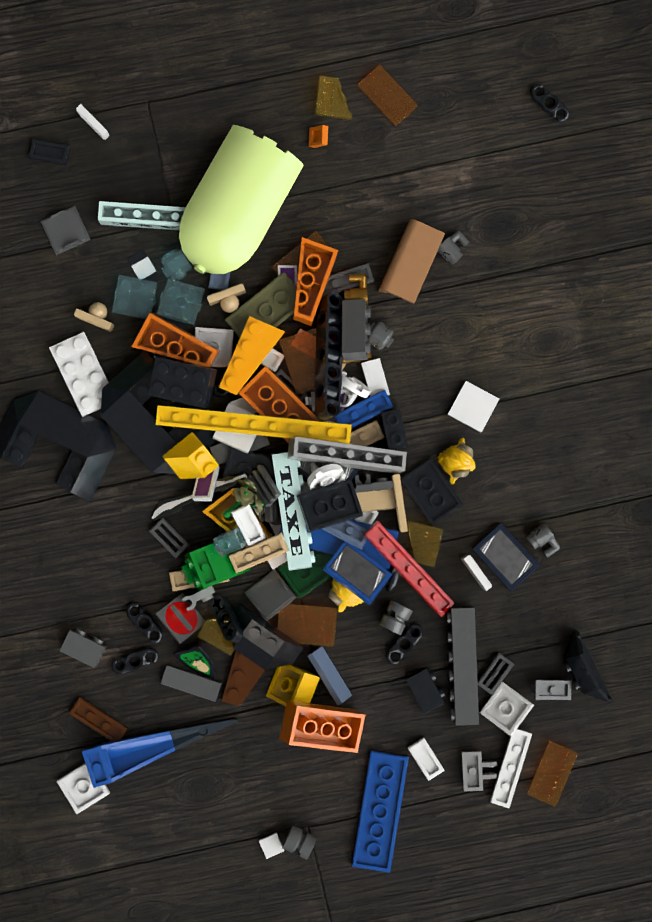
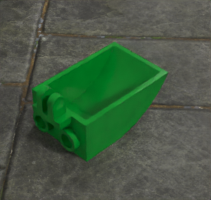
(207, 567)

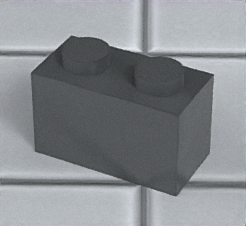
(83, 647)

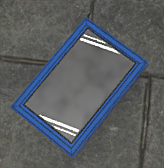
(357, 572)

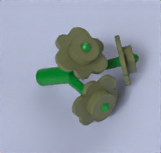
(244, 497)

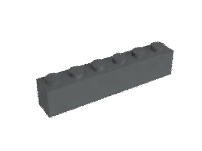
(463, 666)

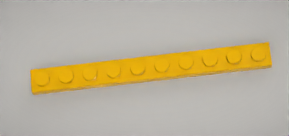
(252, 424)

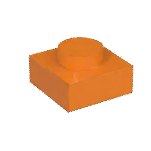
(318, 136)

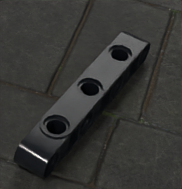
(328, 357)

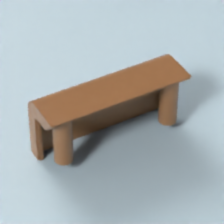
(411, 261)

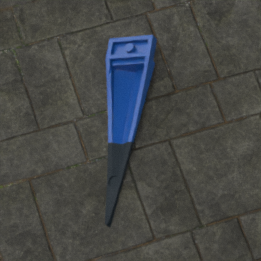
(120, 757)

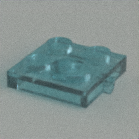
(134, 297)
(181, 302)

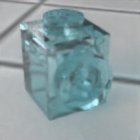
(175, 265)
(229, 542)

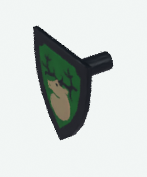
(197, 659)

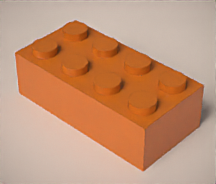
(274, 399)
(322, 726)

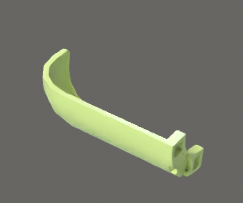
(236, 201)

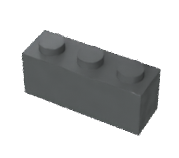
(355, 330)

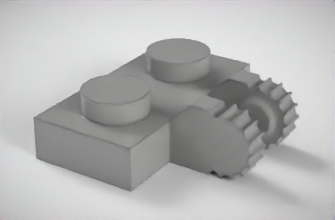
(472, 770)

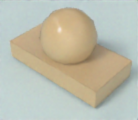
(227, 298)
(95, 316)

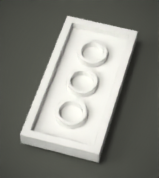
(80, 372)

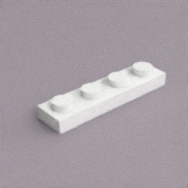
(511, 768)

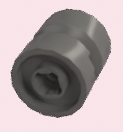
(395, 617)
(299, 842)

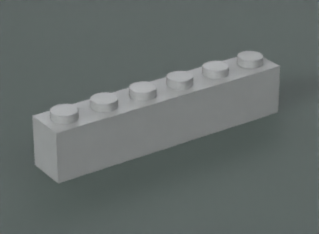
(346, 455)

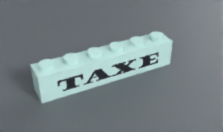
(140, 215)
(292, 519)

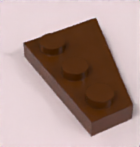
(241, 679)

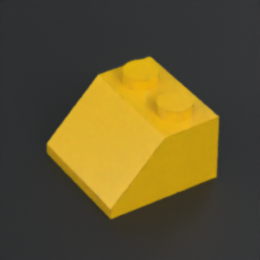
(190, 459)
(292, 685)

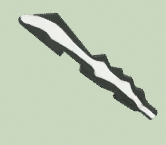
(173, 505)

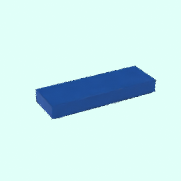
(364, 410)

